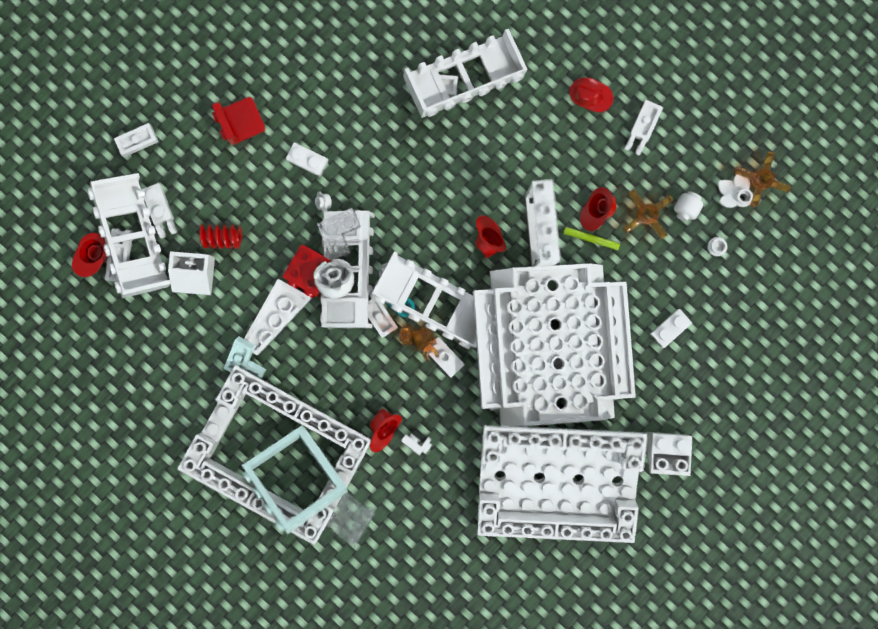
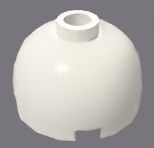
(334, 278)

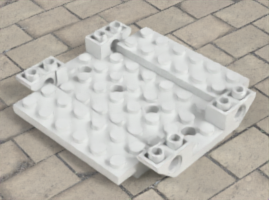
(520, 346)

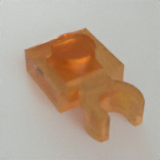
(405, 334)
(425, 341)

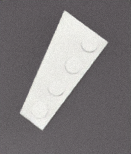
(277, 311)

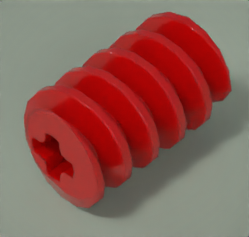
(220, 238)

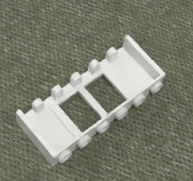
(499, 59)
(121, 197)
(397, 283)
(353, 308)

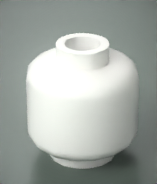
(688, 206)

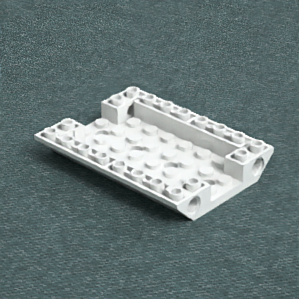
(556, 503)

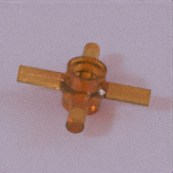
(769, 178)
(654, 209)

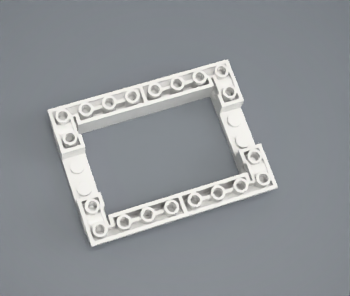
(236, 487)

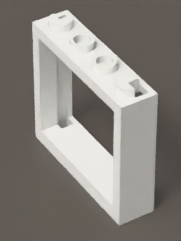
(542, 224)

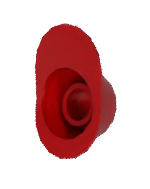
(591, 94)
(597, 209)
(489, 237)
(89, 255)
(383, 429)

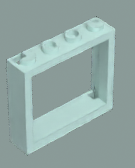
(282, 524)

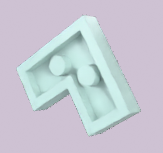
(240, 356)

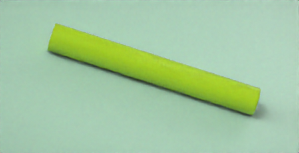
(591, 238)

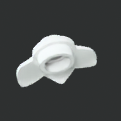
(733, 190)

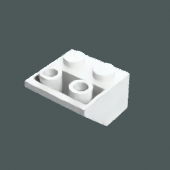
(191, 272)
(669, 453)

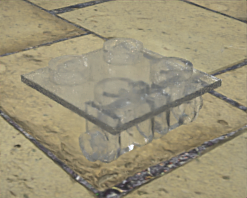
(351, 519)

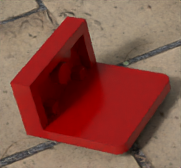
(238, 120)
(302, 268)

